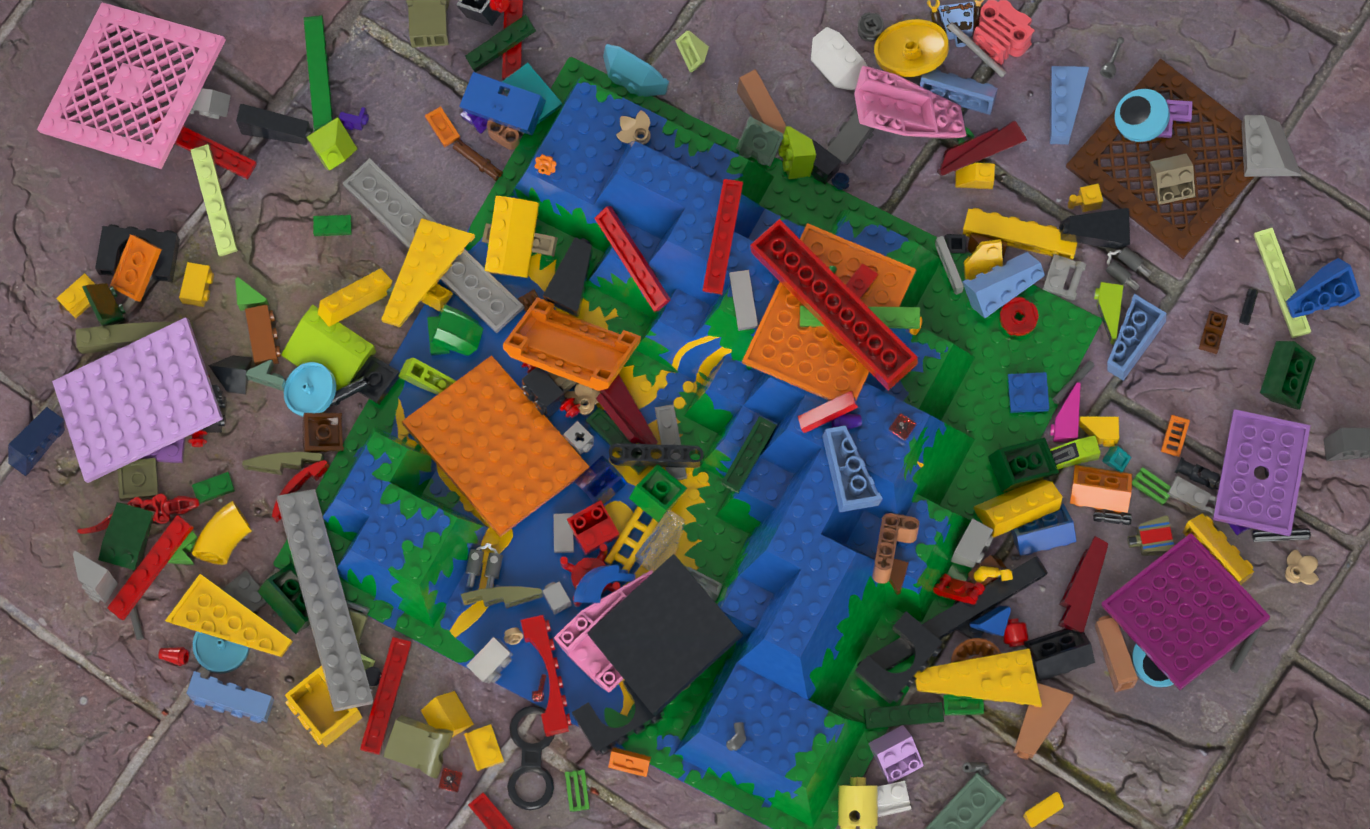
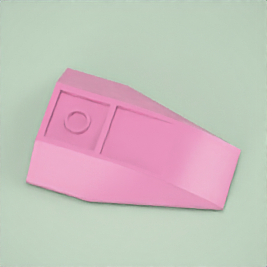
(904, 107)
(580, 646)

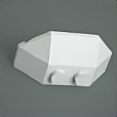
(836, 59)

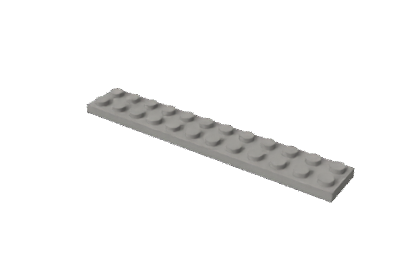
(402, 216)
(324, 600)

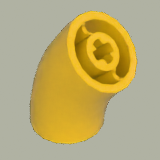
(221, 535)

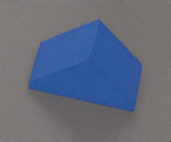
(994, 621)

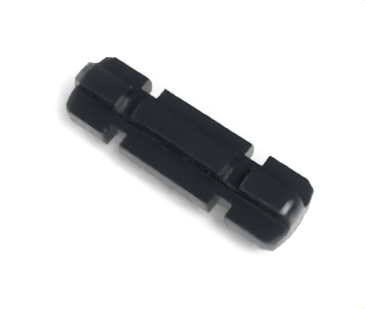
(1248, 306)
(1112, 517)

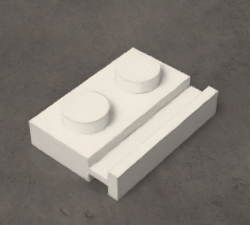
(893, 799)

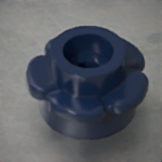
(840, 181)

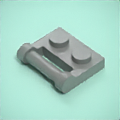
(1057, 276)

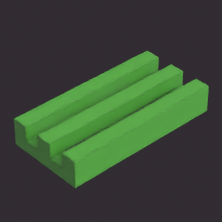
(1143, 471)
(575, 774)

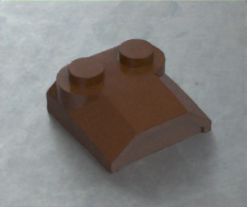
(322, 432)

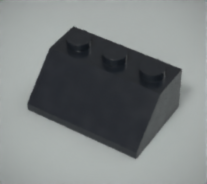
(1059, 653)

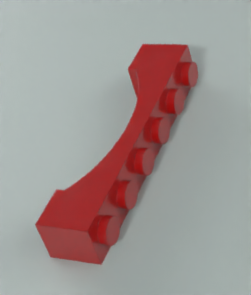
(554, 718)

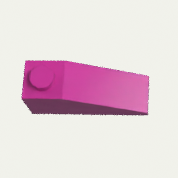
(1067, 421)

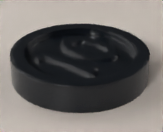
(373, 676)

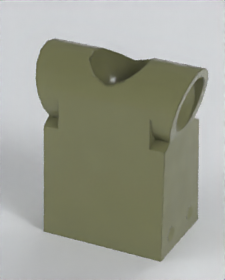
(428, 22)
(418, 745)

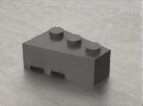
(850, 139)
(1347, 444)

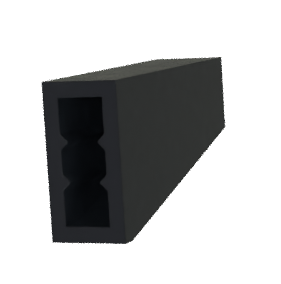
(272, 125)
(1100, 229)
(570, 279)

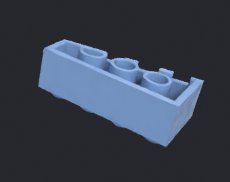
(1065, 96)
(1003, 283)
(1137, 332)
(849, 475)
(229, 698)

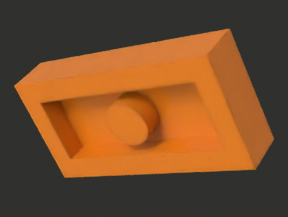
(442, 126)
(629, 762)

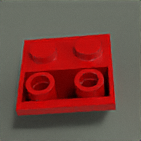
(593, 527)

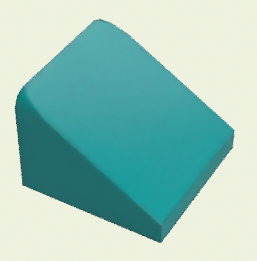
(1116, 458)

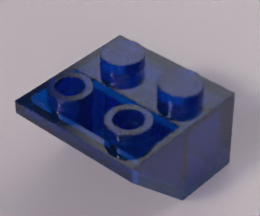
(601, 481)

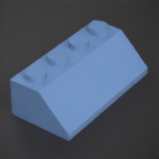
(961, 91)

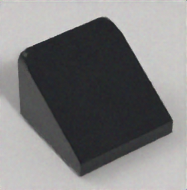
(956, 243)

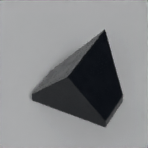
(232, 373)

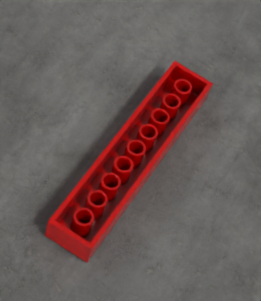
(834, 304)

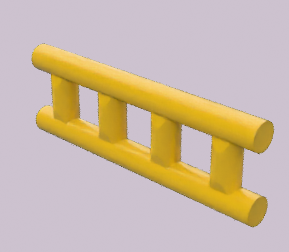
(624, 539)

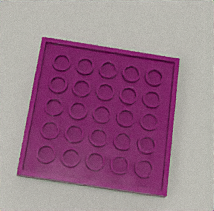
(1185, 611)

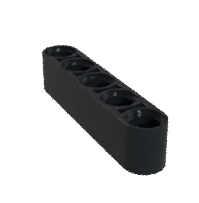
(648, 449)

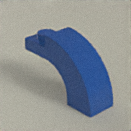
(593, 582)

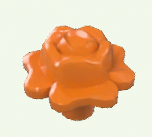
(545, 164)

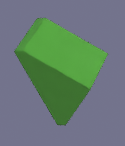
(247, 296)

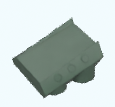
(759, 142)

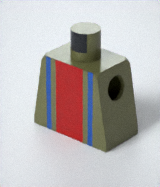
(1153, 537)

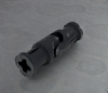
(1207, 478)

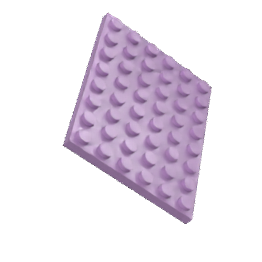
(137, 400)

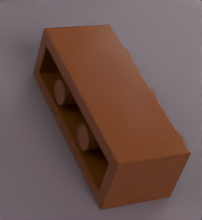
(262, 334)

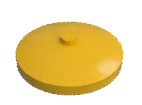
(911, 48)

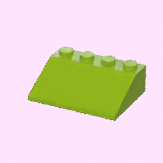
(331, 346)

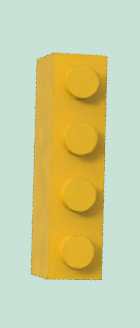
(354, 297)

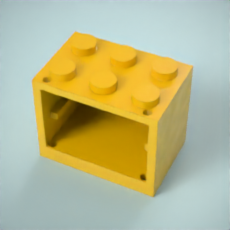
(315, 709)

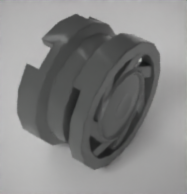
(870, 26)

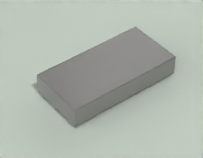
(563, 534)

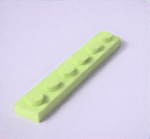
(214, 200)
(1280, 279)

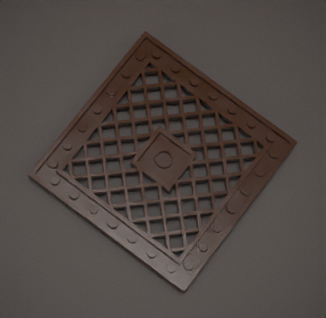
(1219, 117)

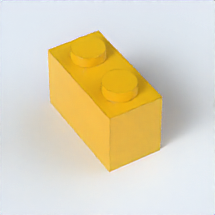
(196, 284)

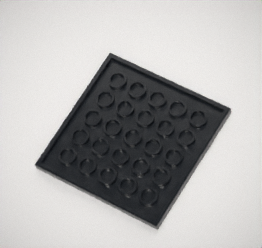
(664, 634)

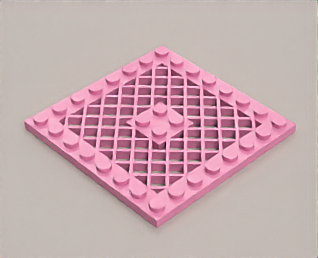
(131, 85)

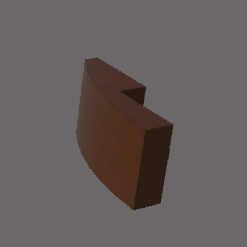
(1213, 332)

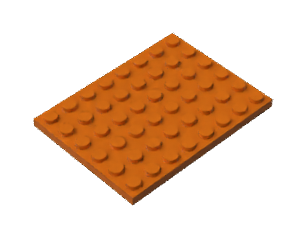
(812, 355)
(495, 445)

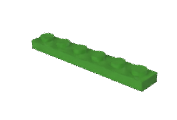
(891, 316)

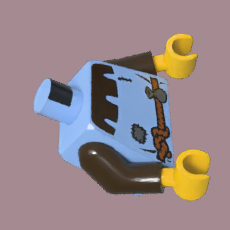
(963, 15)

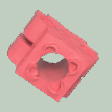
(1003, 31)

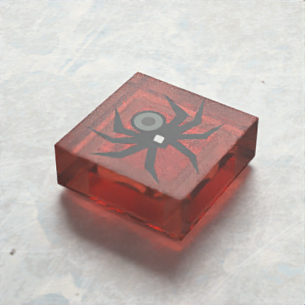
(902, 427)
(450, 780)

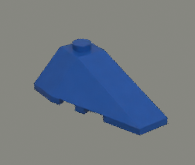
(1327, 288)

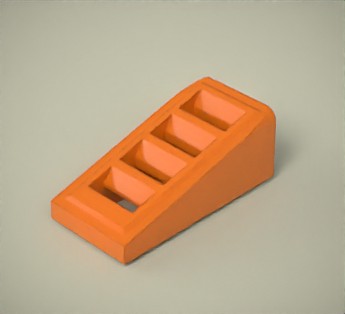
(1176, 419)

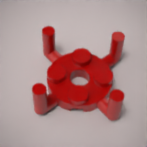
(584, 566)

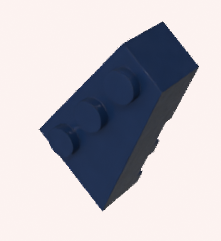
(34, 441)

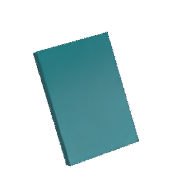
(529, 80)

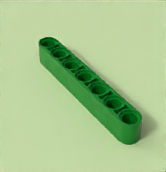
(318, 71)

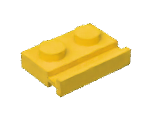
(74, 297)
(484, 747)

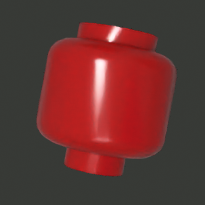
(1015, 633)

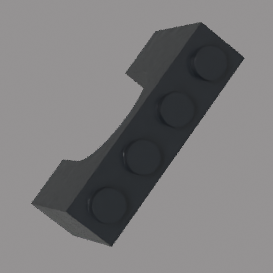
(114, 240)
(890, 684)
(604, 737)

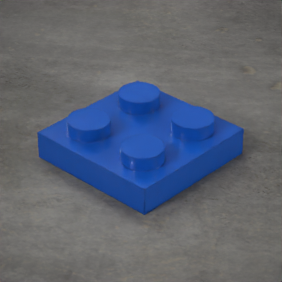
(1028, 392)

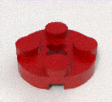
(1025, 308)

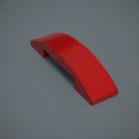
(315, 471)

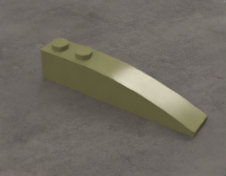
(115, 336)

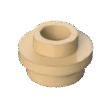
(513, 636)

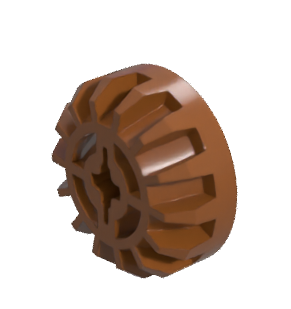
(976, 647)

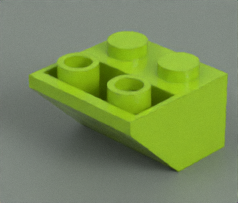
(797, 153)

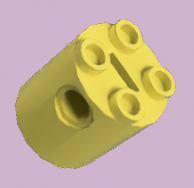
(857, 798)

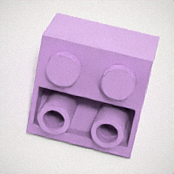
(896, 754)

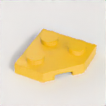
(983, 259)

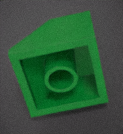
(657, 492)

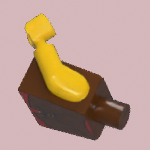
(989, 571)

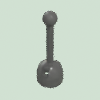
(1108, 69)

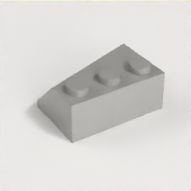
(1266, 148)

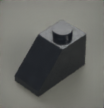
(825, 164)

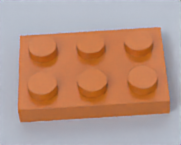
(135, 268)

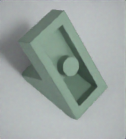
(262, 375)

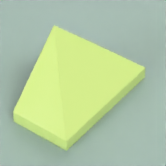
(692, 50)

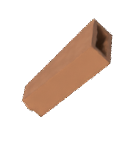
(759, 102)
(1115, 654)
(1041, 720)

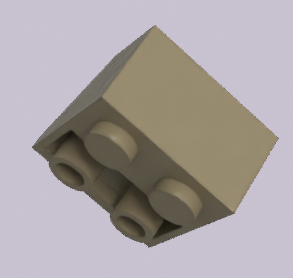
(1173, 178)

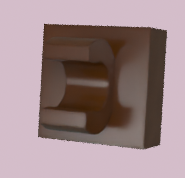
(528, 299)

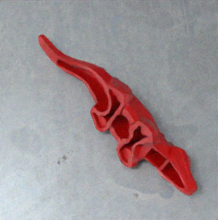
(158, 504)

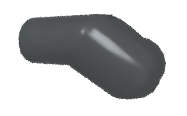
(738, 739)
(982, 767)

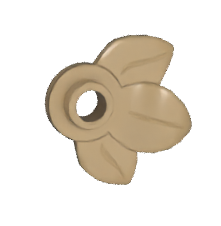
(633, 127)
(582, 396)
(1303, 567)

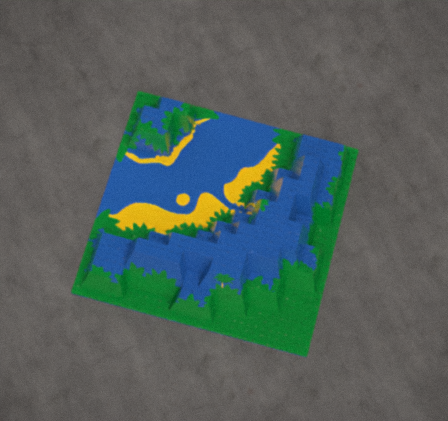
(781, 547)

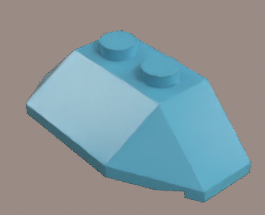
(633, 72)

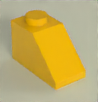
(976, 176)
(1104, 428)

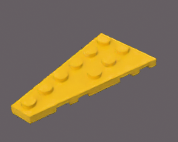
(425, 264)
(217, 614)
(992, 678)

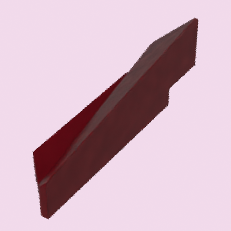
(981, 147)
(625, 413)
(1082, 587)

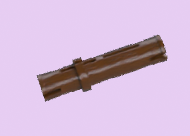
(483, 164)

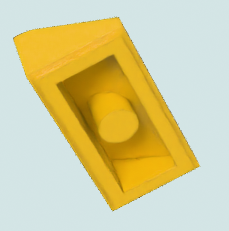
(437, 297)
(1043, 810)

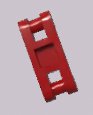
(958, 589)

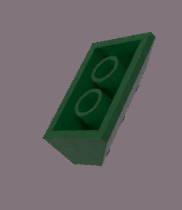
(1288, 374)
(286, 598)

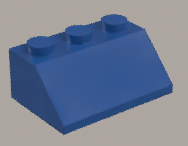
(1045, 532)

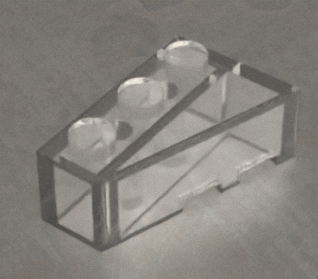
(662, 542)

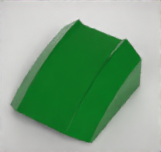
(457, 331)

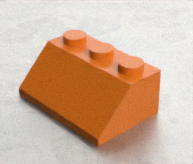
(1101, 489)

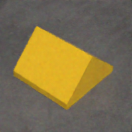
(447, 713)

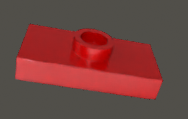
(862, 280)

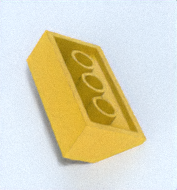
(511, 236)
(1019, 506)
(1217, 545)

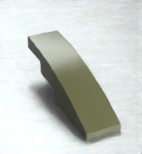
(277, 462)
(509, 595)

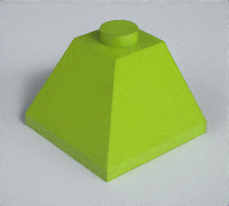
(332, 144)

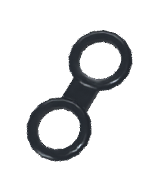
(530, 761)

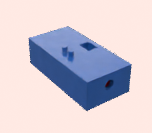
(502, 103)

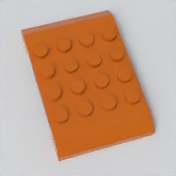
(569, 346)

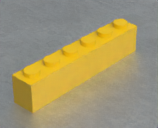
(1018, 233)

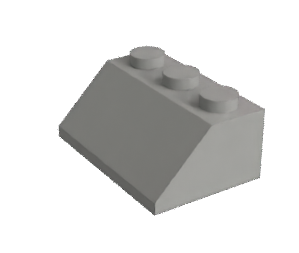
(94, 578)

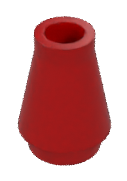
(174, 655)

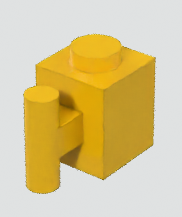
(1088, 197)

